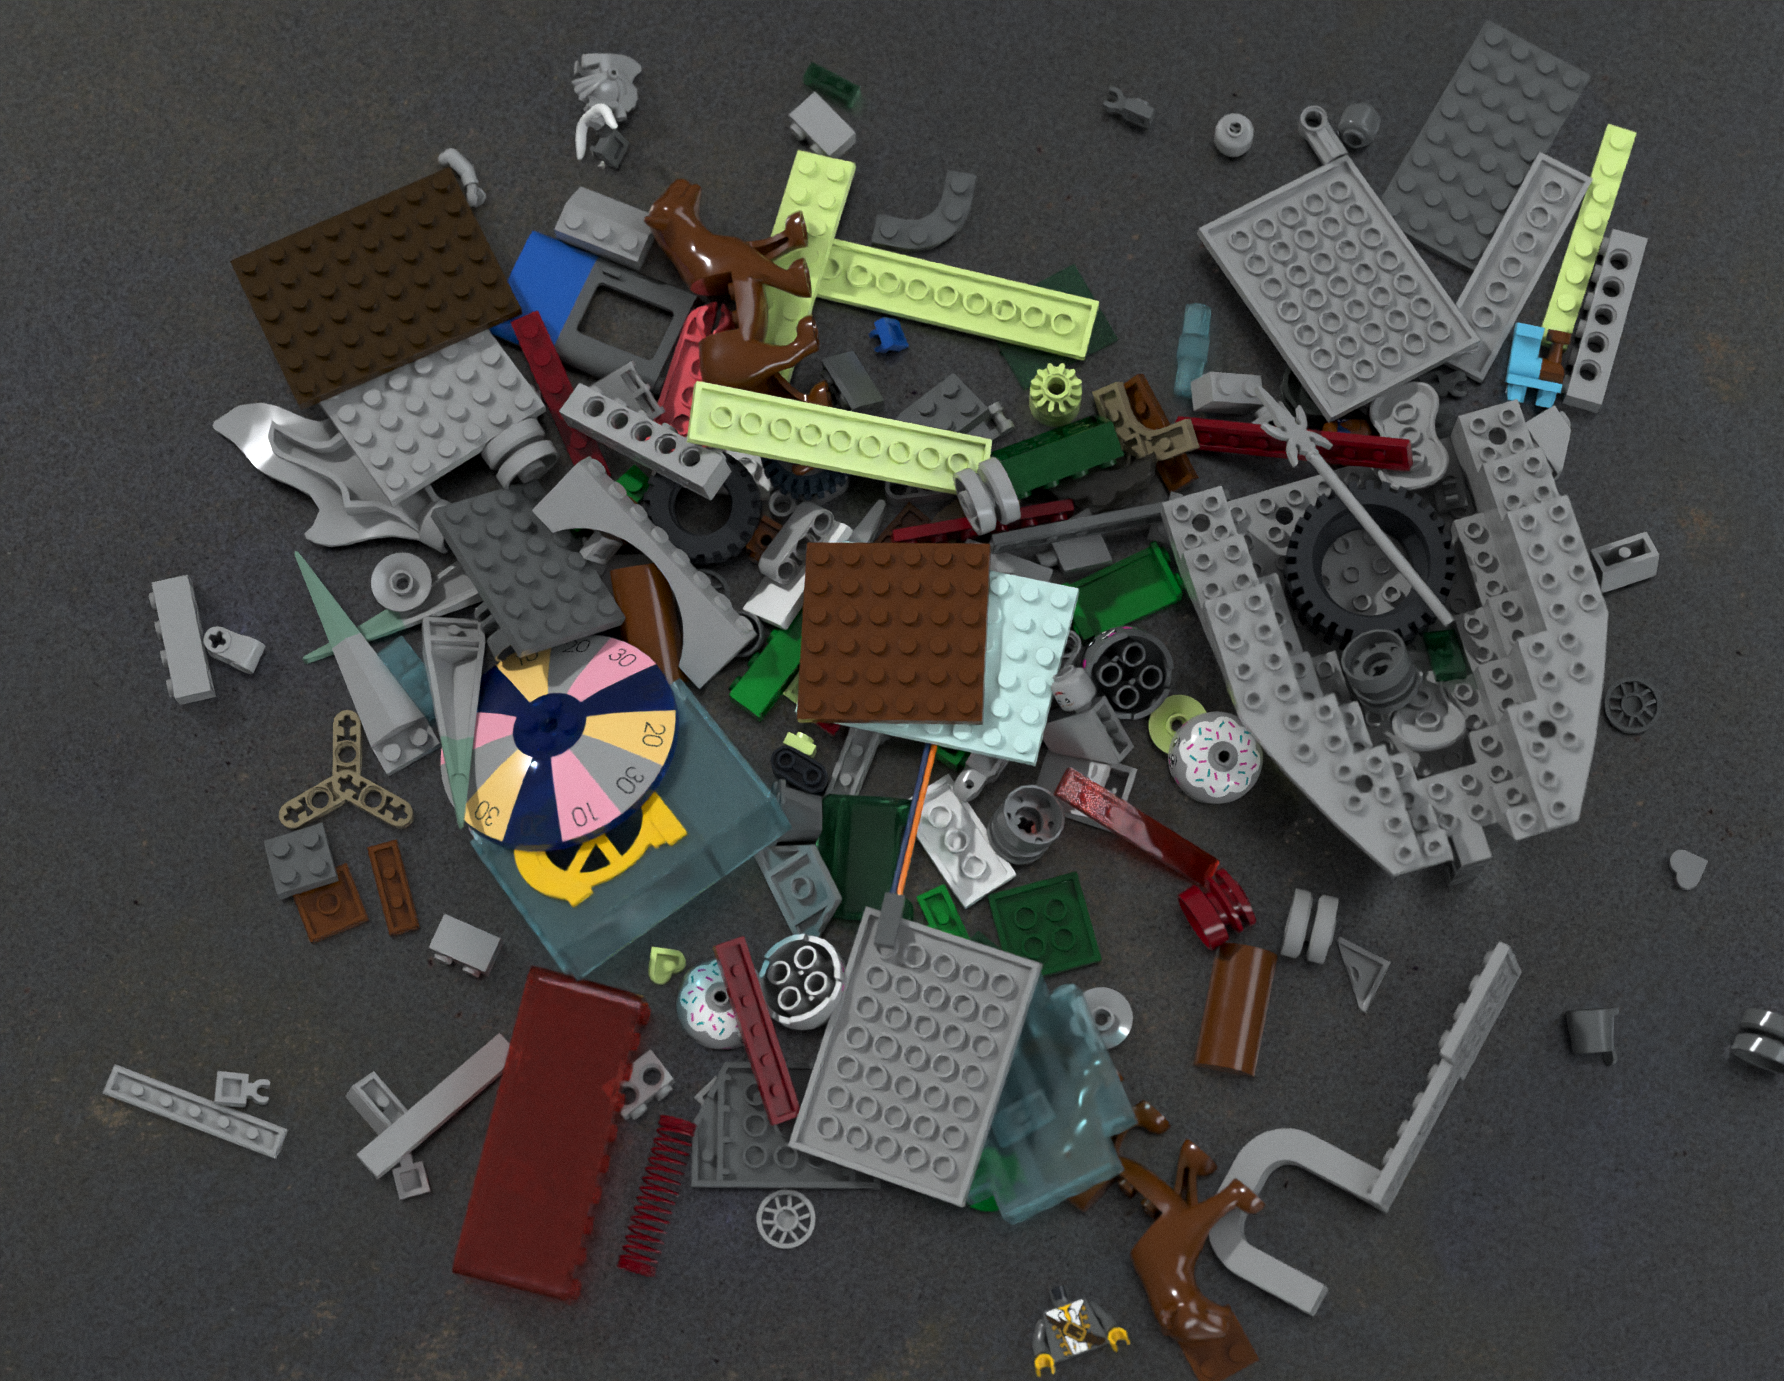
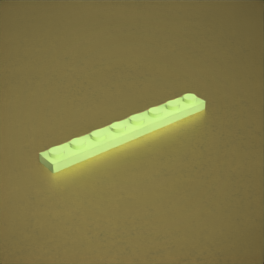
(1588, 231)

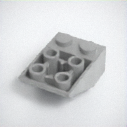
(1113, 777)

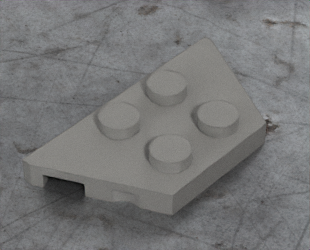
(800, 886)

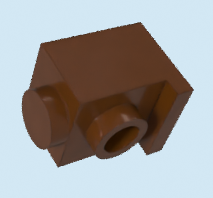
(767, 528)

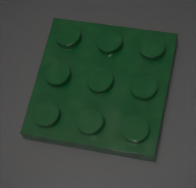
(1046, 924)

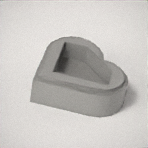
(1687, 868)

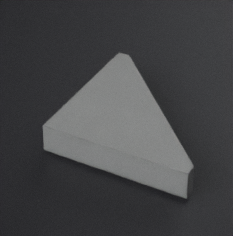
(1363, 970)

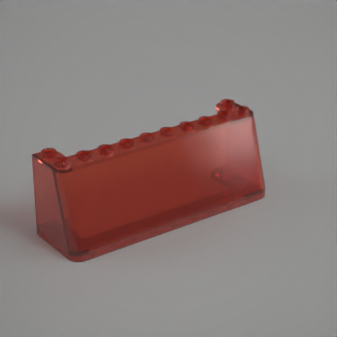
(550, 1136)

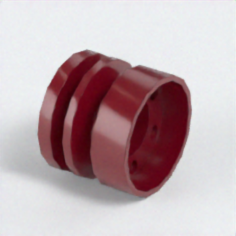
(1217, 908)

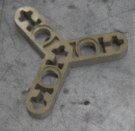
(333, 788)

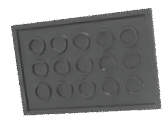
(524, 572)

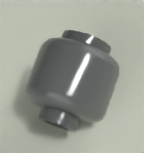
(1359, 125)

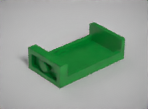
(1125, 592)

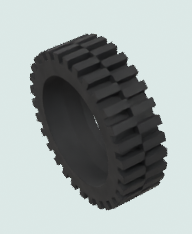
(1397, 517)

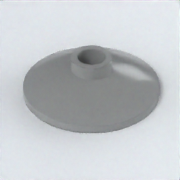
(400, 568)
(1117, 1011)

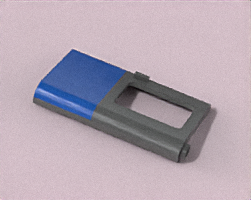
(560, 285)

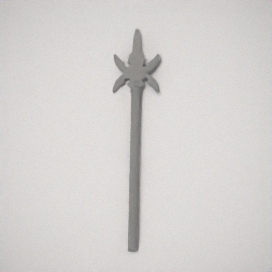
(1305, 442)

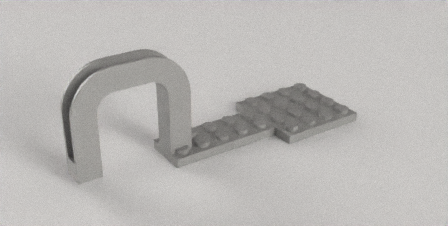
(1345, 1171)

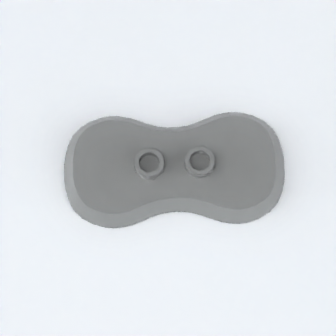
(1411, 415)
(1430, 717)

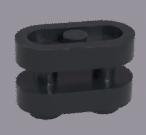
(799, 770)

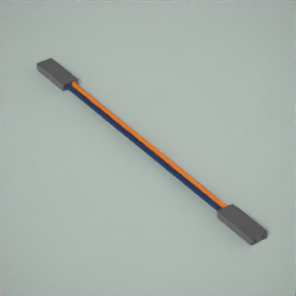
(894, 903)

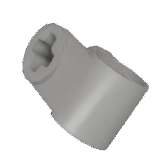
(238, 651)

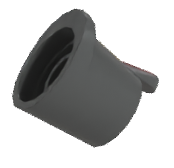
(1593, 1031)

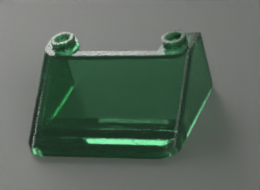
(862, 849)

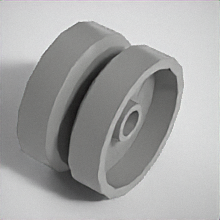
(520, 453)
(987, 496)
(1309, 926)

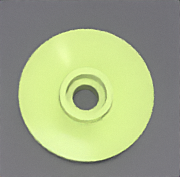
(1173, 708)

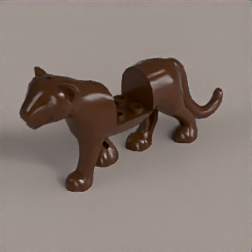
(737, 267)
(1172, 1245)

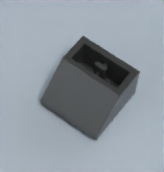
(851, 384)

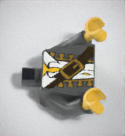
(1072, 1330)

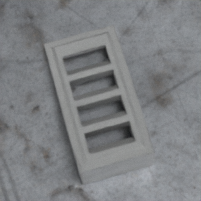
(869, 525)

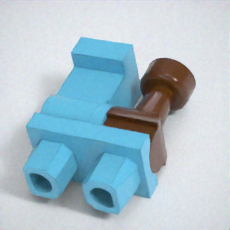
(1529, 370)

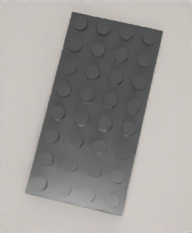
(1481, 144)

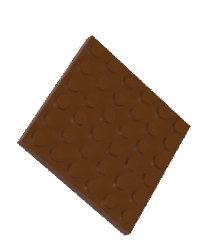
(894, 633)

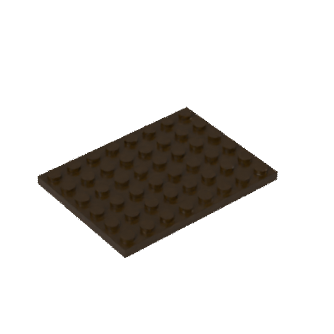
(375, 288)

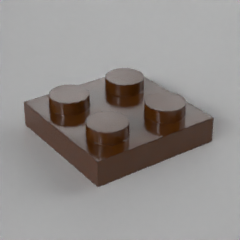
(1220, 1357)

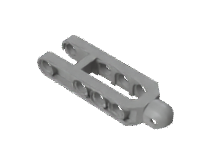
(985, 769)

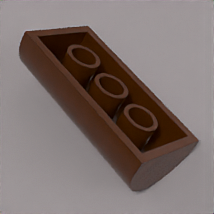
(650, 616)
(1235, 1009)

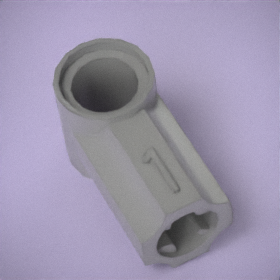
(1322, 138)

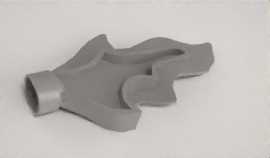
(323, 466)

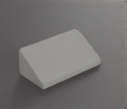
(375, 1102)

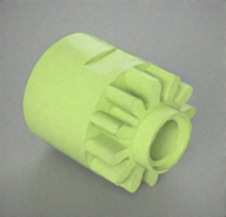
(1050, 408)

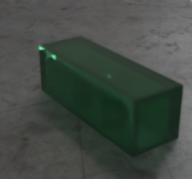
(831, 84)

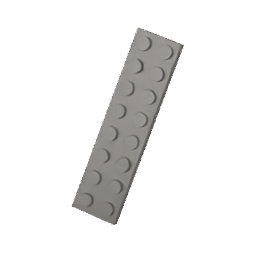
(1517, 258)

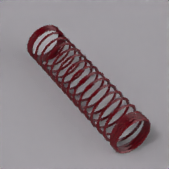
(673, 1125)

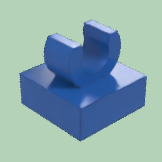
(890, 334)

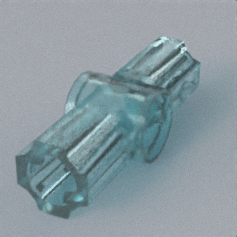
(1192, 347)

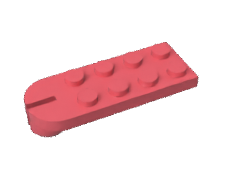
(684, 367)

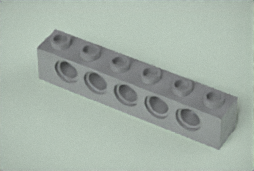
(1630, 251)
(703, 478)

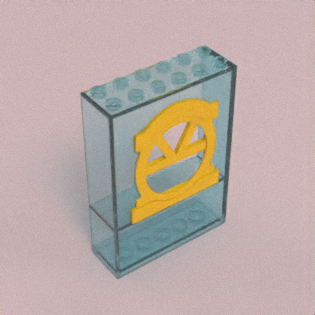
(693, 832)

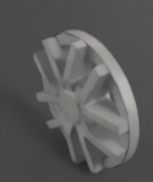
(786, 1219)

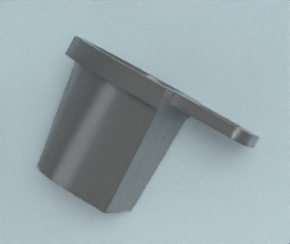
(802, 812)

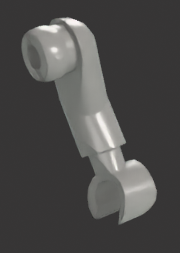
(465, 169)

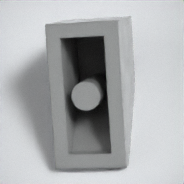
(1552, 432)

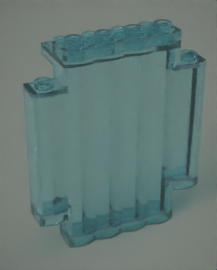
(1053, 1111)

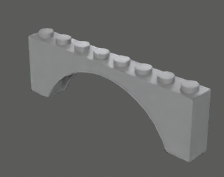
(710, 625)

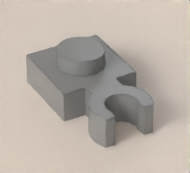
(234, 1089)

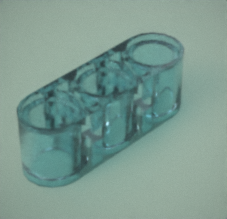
(409, 673)

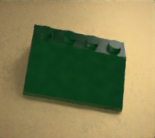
(1059, 454)

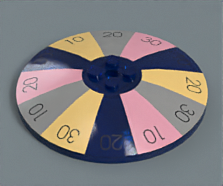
(589, 772)

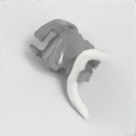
(604, 92)

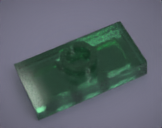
(1444, 655)

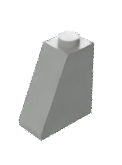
(1089, 734)

